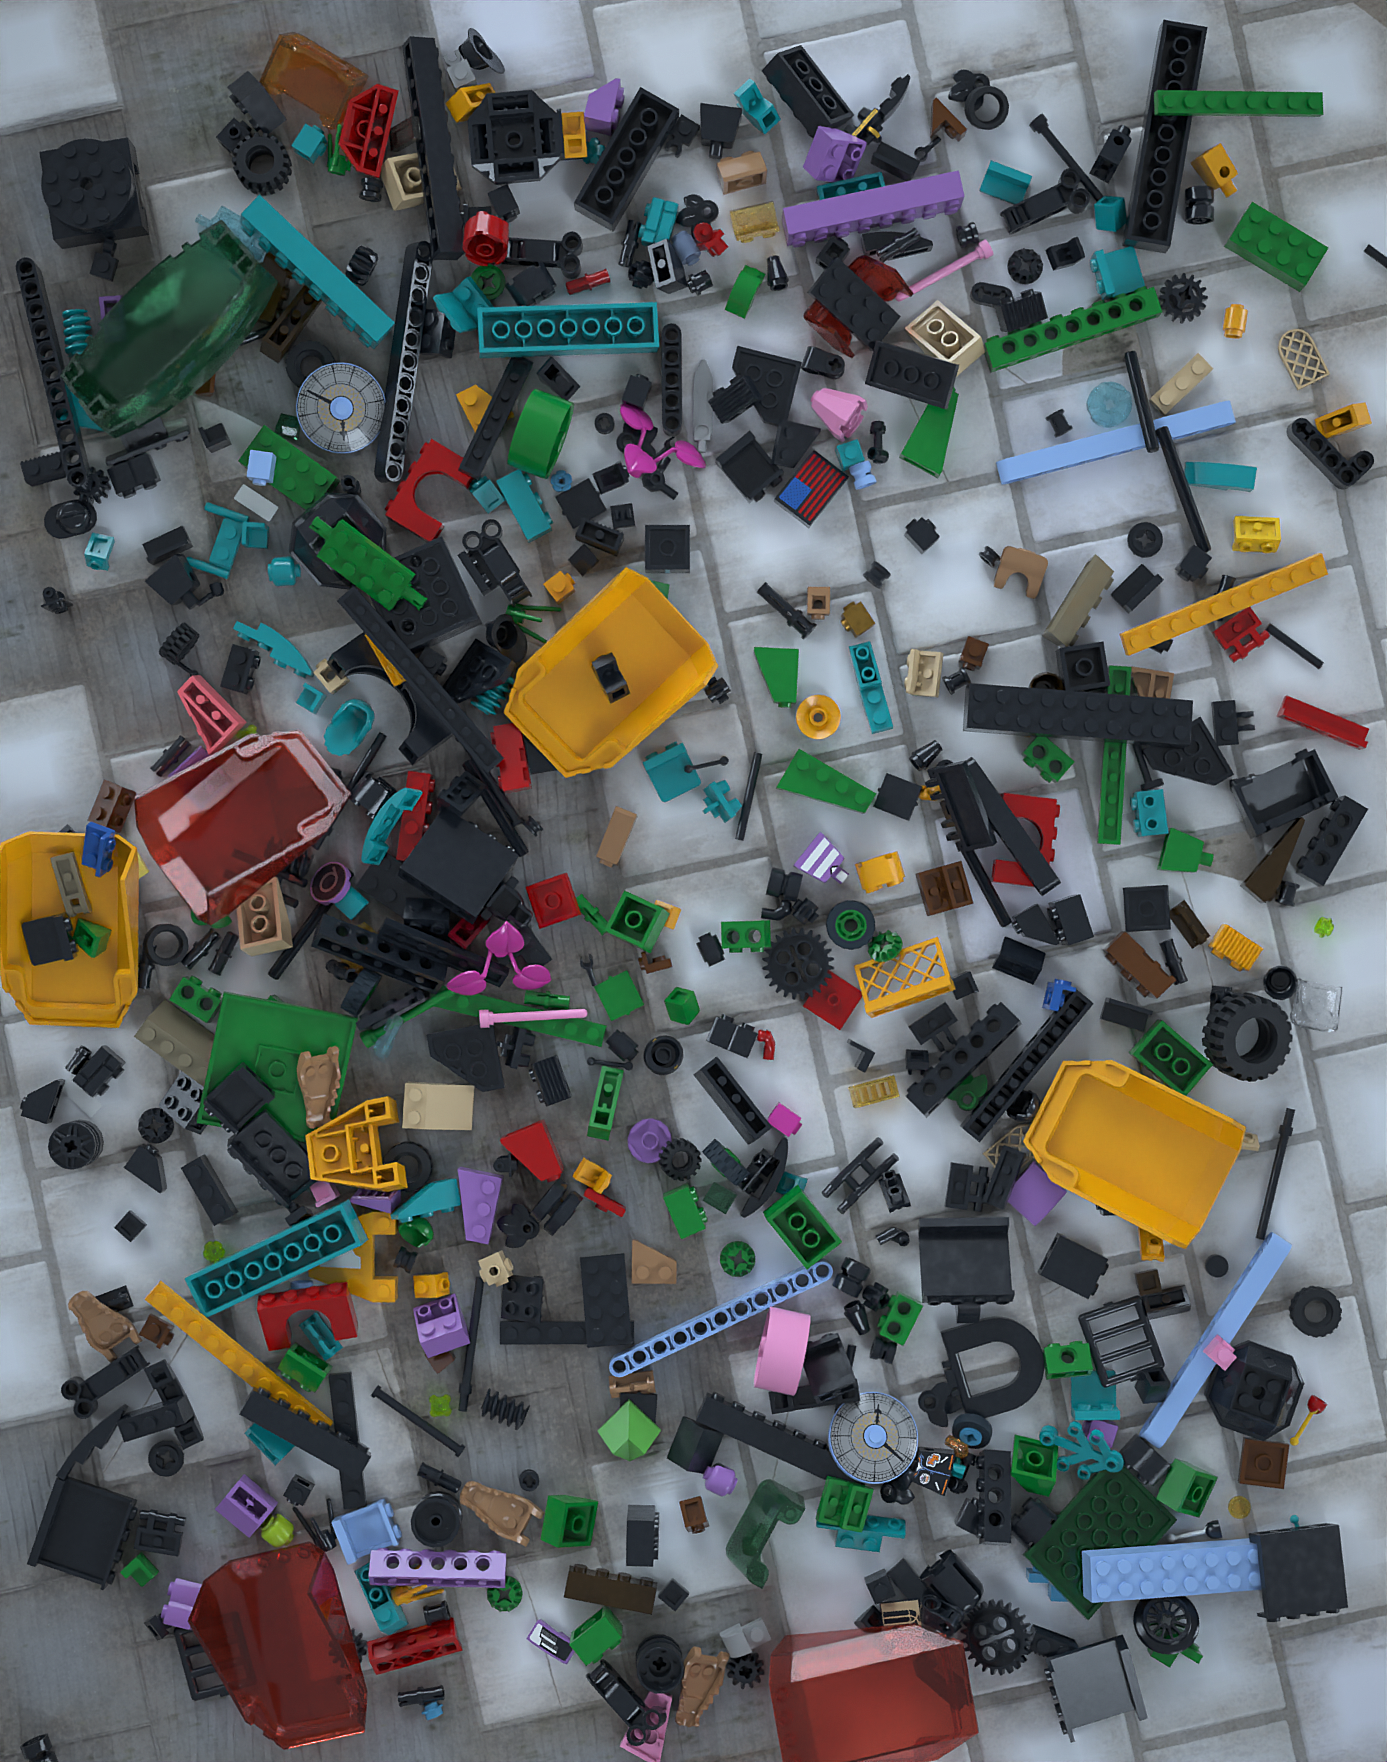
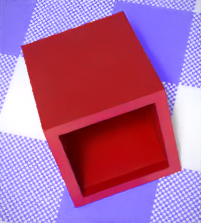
(535, 1150)

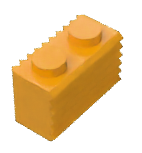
(1235, 948)

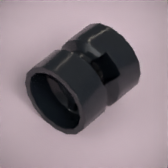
(1199, 205)
(784, 884)
(851, 1277)
(36, 1745)

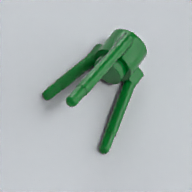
(336, 162)
(519, 615)

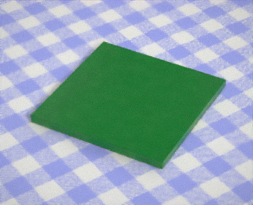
(270, 1041)

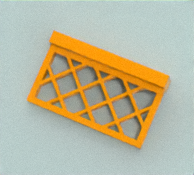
(910, 995)

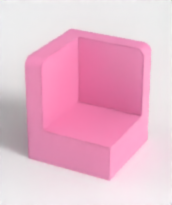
(324, 1192)

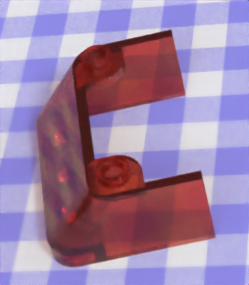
(879, 277)

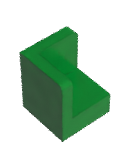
(682, 1005)
(140, 1569)

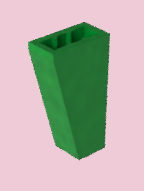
(930, 438)

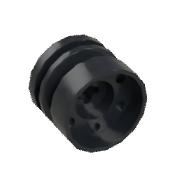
(87, 1139)
(664, 1675)

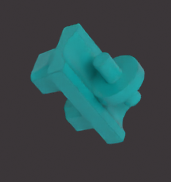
(717, 802)

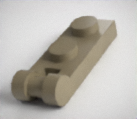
(70, 884)

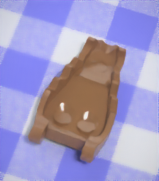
(318, 1082)
(102, 1325)
(502, 1511)
(699, 1684)

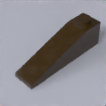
(289, 325)
(1269, 872)

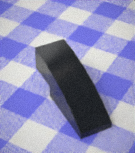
(876, 240)

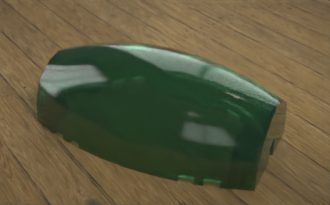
(171, 332)

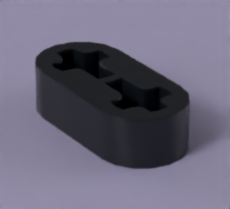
(991, 289)

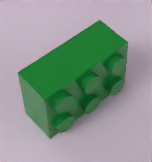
(1170, 1058)
(802, 1227)

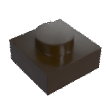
(1148, 1282)

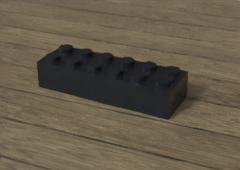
(626, 159)

